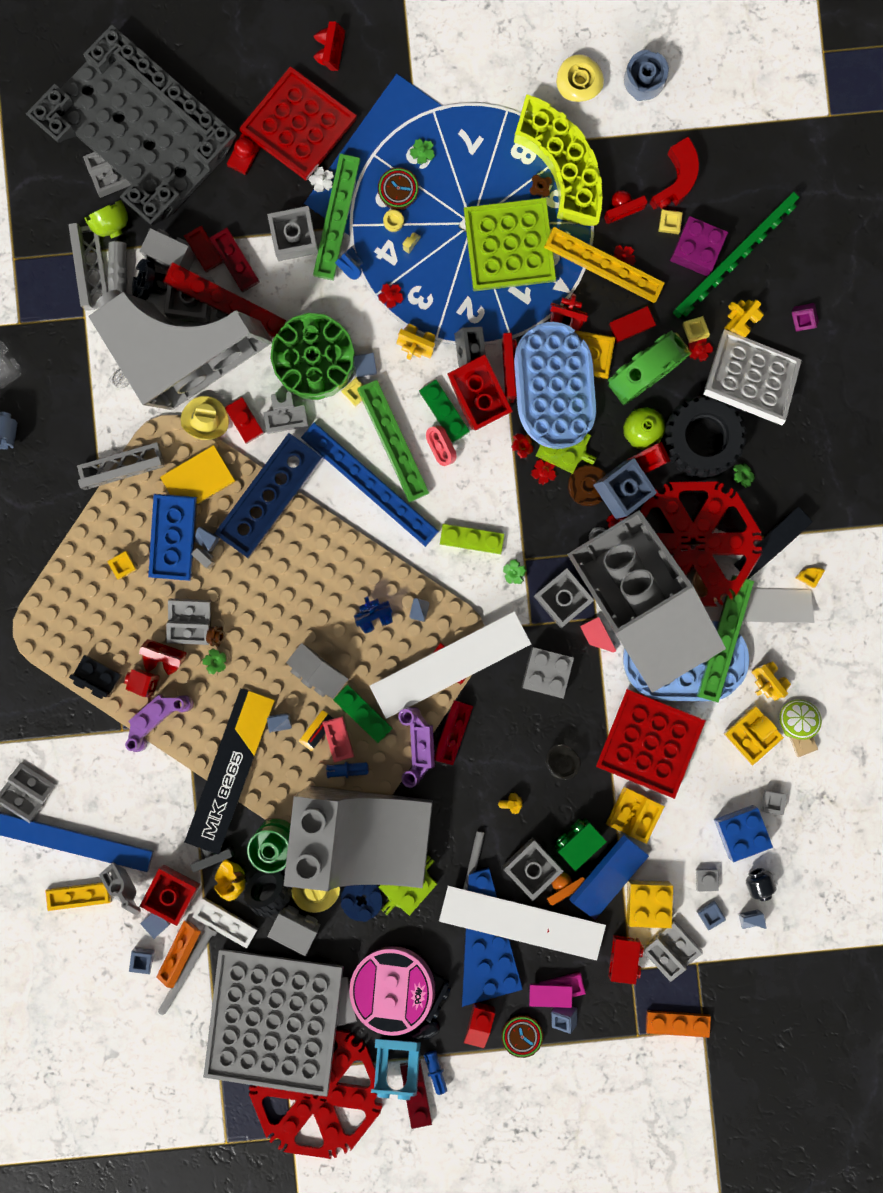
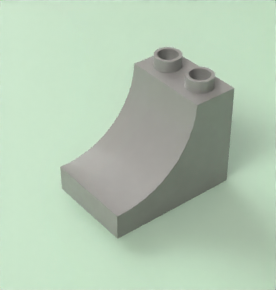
(171, 361)
(647, 601)
(356, 839)

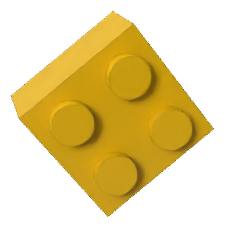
(649, 904)

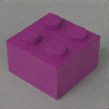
(698, 246)

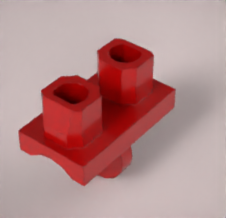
(577, 316)

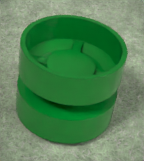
(269, 846)

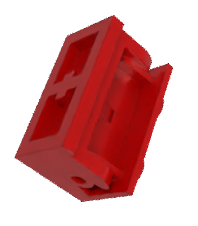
(625, 960)

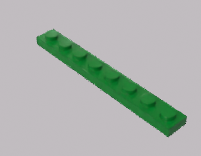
(743, 250)

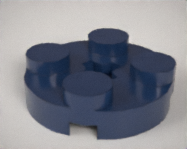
(364, 911)

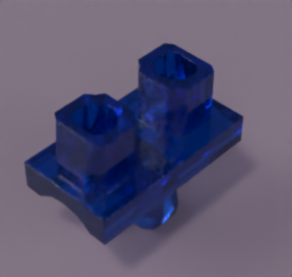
(371, 611)

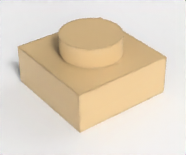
(803, 747)

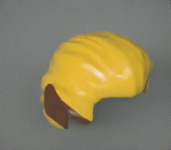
(229, 880)

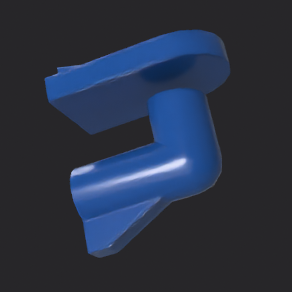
(350, 264)

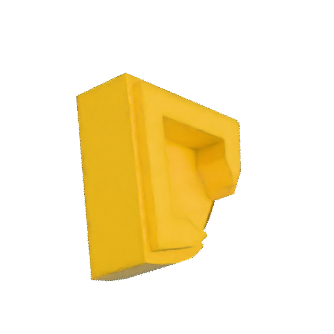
(810, 576)

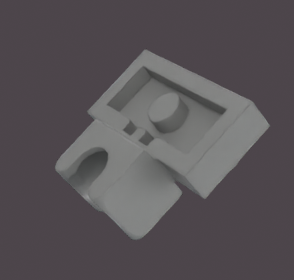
(285, 415)

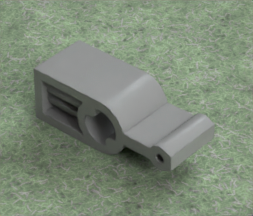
(120, 887)

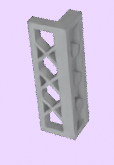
(81, 268)
(140, 467)

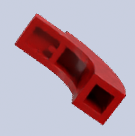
(687, 165)

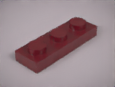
(234, 260)
(453, 732)
(417, 1105)

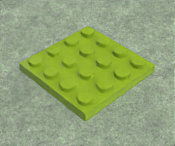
(509, 244)

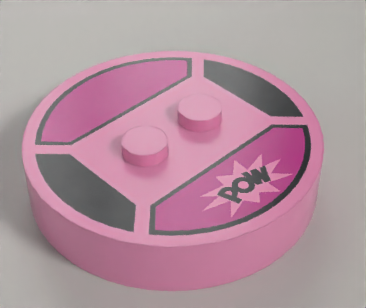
(392, 990)

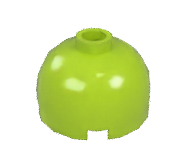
(108, 220)
(640, 436)

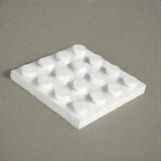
(753, 377)

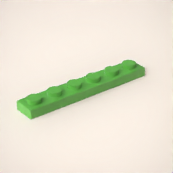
(336, 217)
(393, 441)
(728, 630)

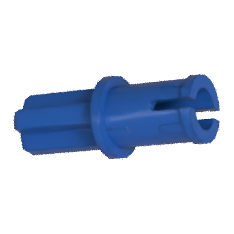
(347, 769)
(435, 1072)

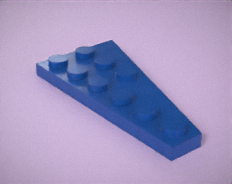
(487, 957)

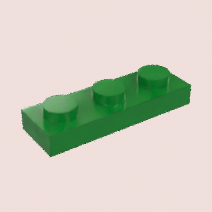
(444, 411)
(363, 714)

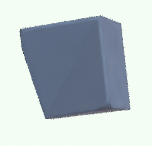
(206, 539)
(419, 610)
(279, 722)
(752, 919)
(141, 960)
(564, 1019)

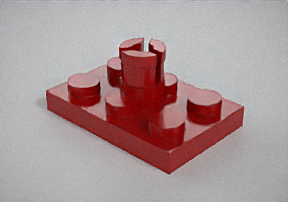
(508, 351)

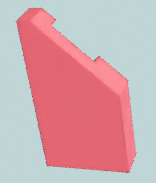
(597, 635)

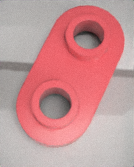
(441, 445)

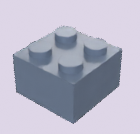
(625, 488)

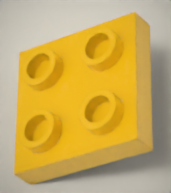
(753, 735)

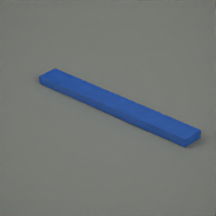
(369, 484)
(75, 842)

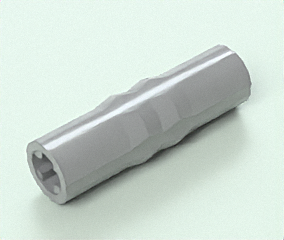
(117, 266)

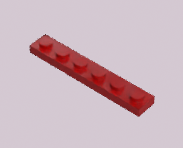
(220, 298)

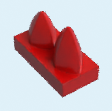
(333, 40)
(153, 652)

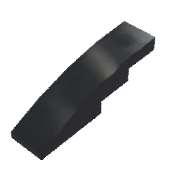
(778, 539)

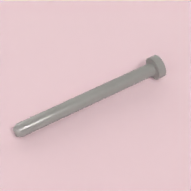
(209, 932)

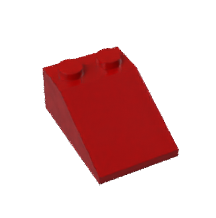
(479, 393)

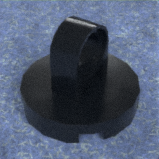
(146, 280)

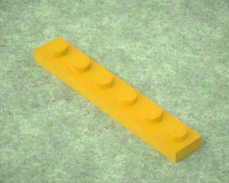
(604, 264)

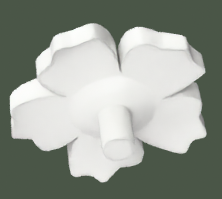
(321, 179)

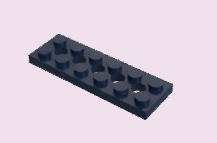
(266, 481)

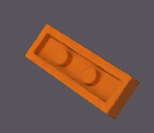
(178, 954)
(678, 1023)

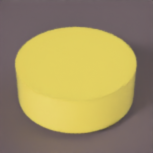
(393, 220)

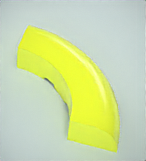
(568, 158)

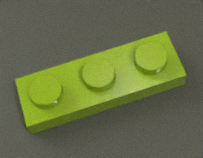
(471, 539)

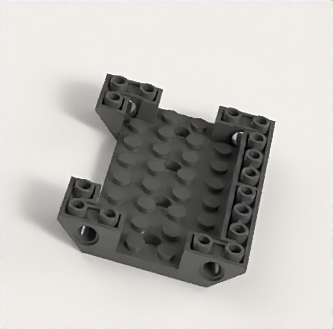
(154, 111)

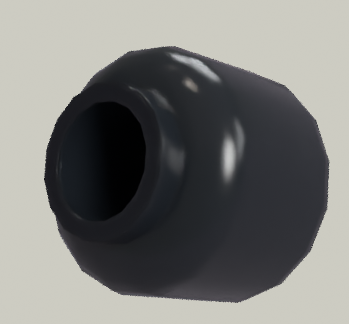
(761, 884)

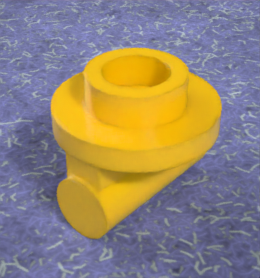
(514, 803)

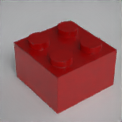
(170, 895)

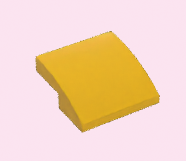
(635, 815)

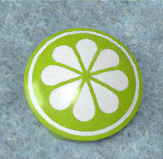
(800, 719)

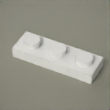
(225, 922)

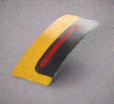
(315, 731)

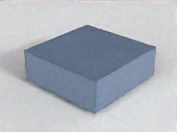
(365, 365)
(711, 915)
(154, 925)

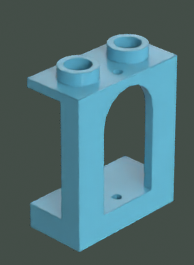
(381, 1086)

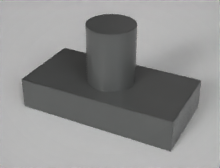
(211, 859)

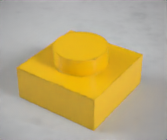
(122, 565)

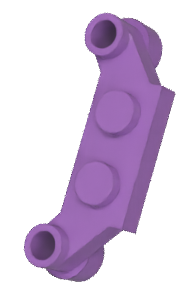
(152, 716)
(421, 745)

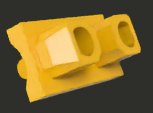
(740, 314)
(414, 344)
(768, 683)

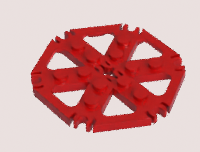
(713, 543)
(324, 1110)

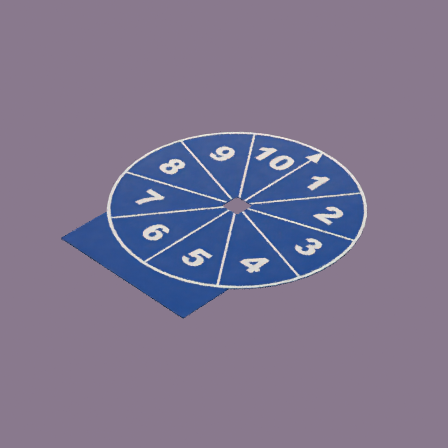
(471, 167)

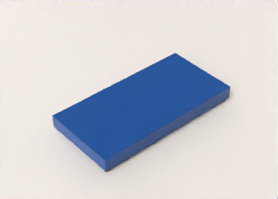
(172, 537)
(609, 877)

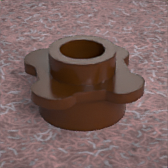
(536, 190)
(215, 636)

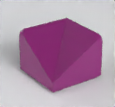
(805, 317)

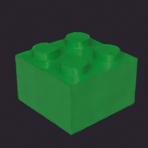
(579, 843)

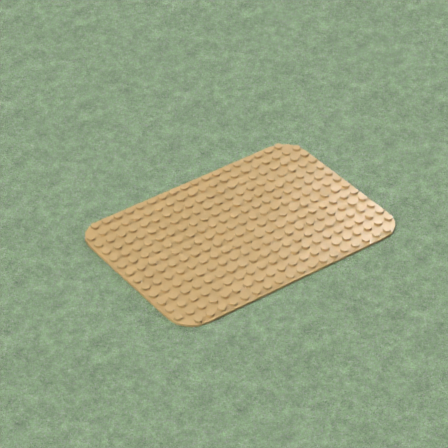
(291, 591)

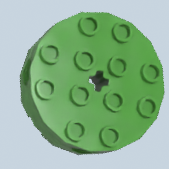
(294, 347)
(648, 367)

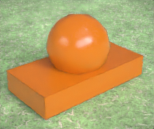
(564, 887)

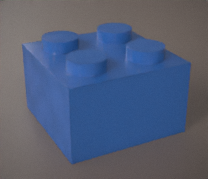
(743, 833)

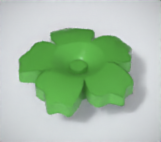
(422, 151)
(743, 475)
(514, 572)
(214, 661)

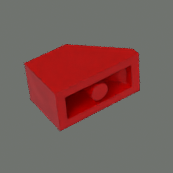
(141, 682)
(479, 1024)

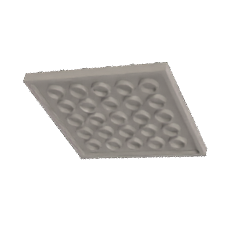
(273, 1022)

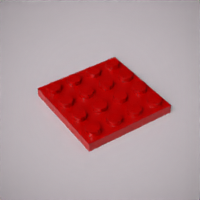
(298, 123)
(650, 743)

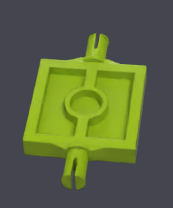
(567, 457)
(408, 897)

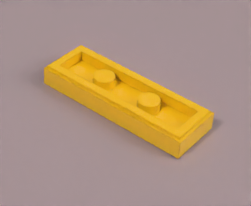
(77, 896)

